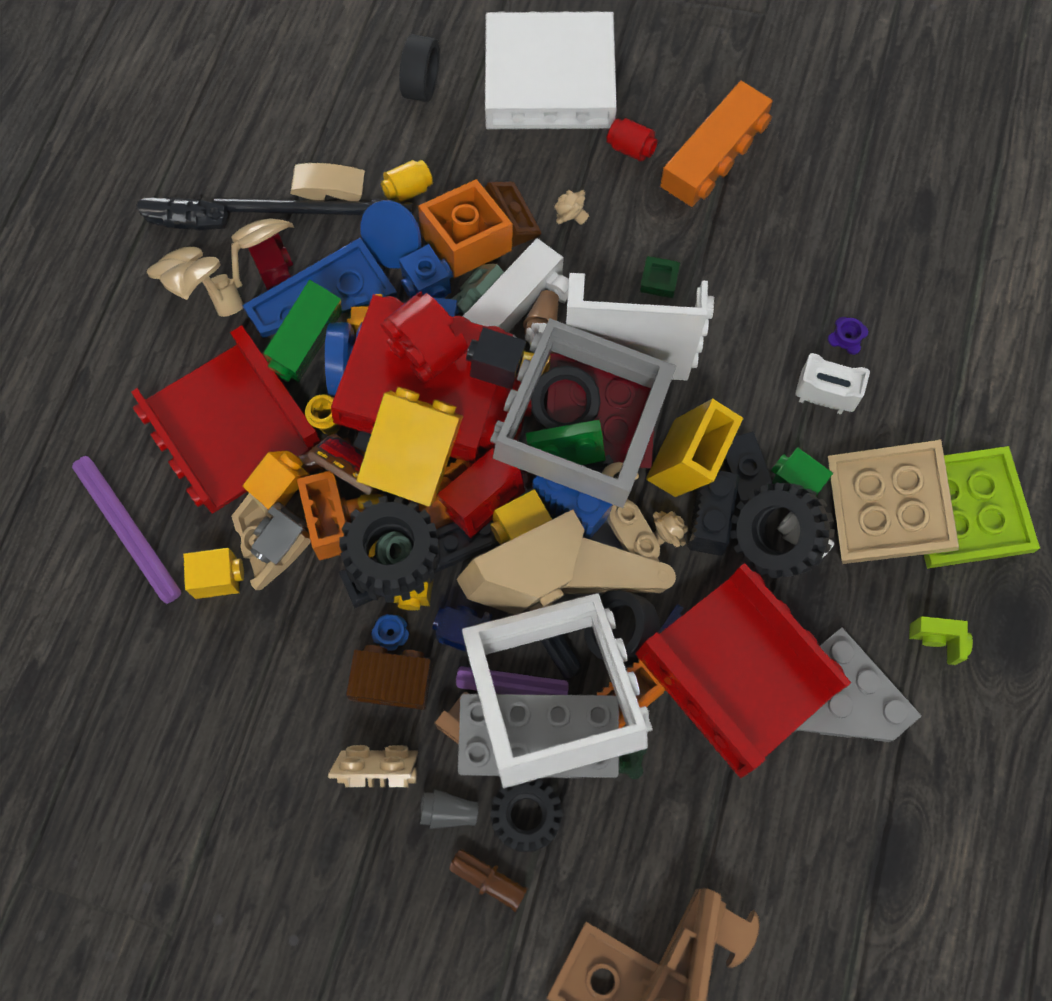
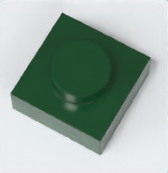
(659, 277)

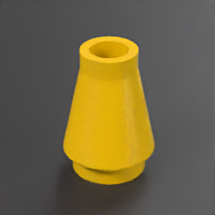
(319, 414)

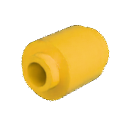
(406, 181)

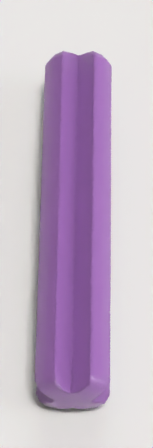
(513, 683)

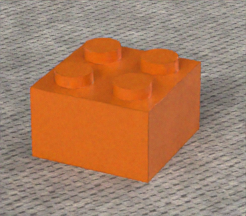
(465, 227)

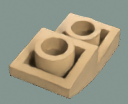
(323, 179)

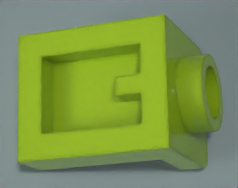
(939, 631)

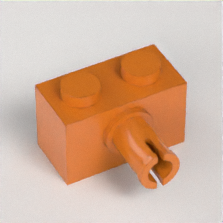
(325, 512)

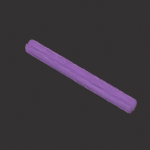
(126, 530)

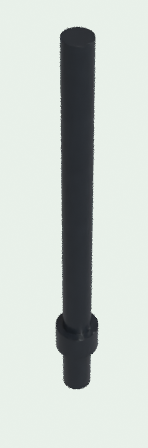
(299, 206)

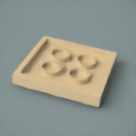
(893, 502)

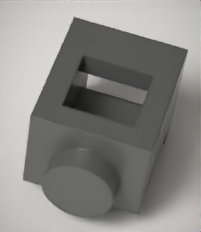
(277, 534)

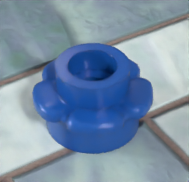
(387, 622)

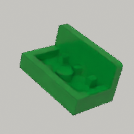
(576, 442)

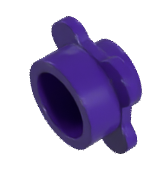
(848, 326)

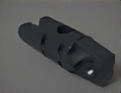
(183, 213)

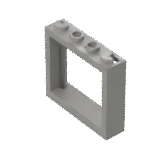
(604, 356)

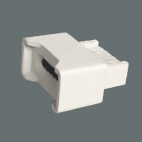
(831, 384)

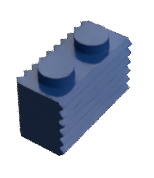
(562, 499)

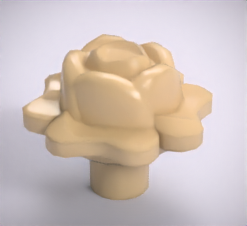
(571, 207)
(669, 528)

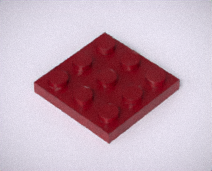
(618, 412)

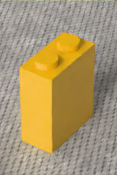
(410, 446)
(694, 448)

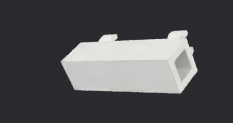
(519, 287)

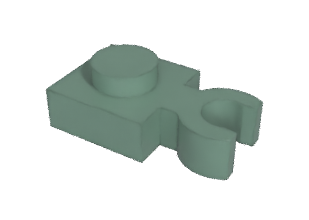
(477, 285)

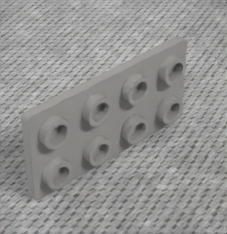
(535, 725)

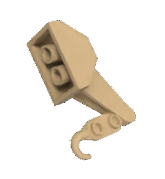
(560, 561)

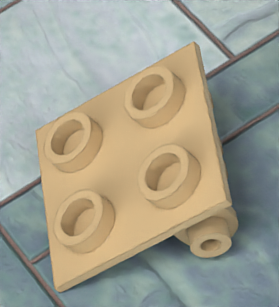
(359, 763)

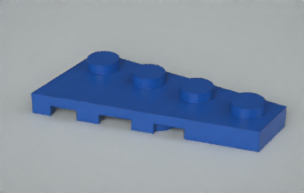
(346, 273)

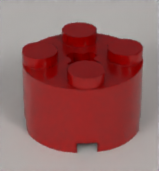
(424, 335)

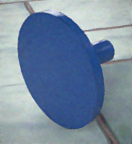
(389, 232)

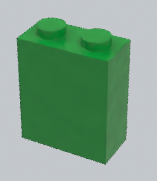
(302, 332)

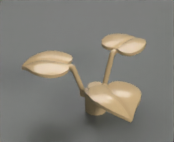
(183, 270)

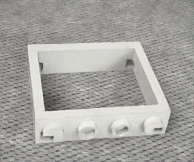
(536, 626)

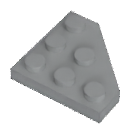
(866, 707)

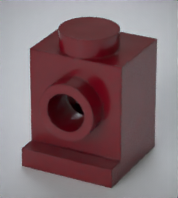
(271, 261)

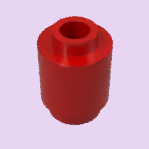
(632, 139)

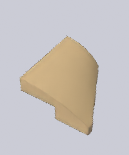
(245, 521)

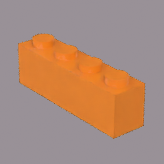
(716, 144)

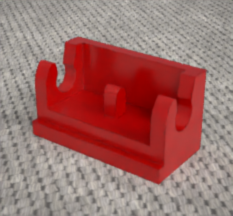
(480, 492)

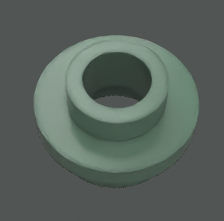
(401, 545)

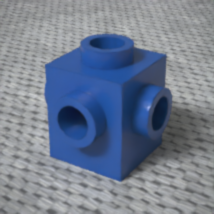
(425, 273)

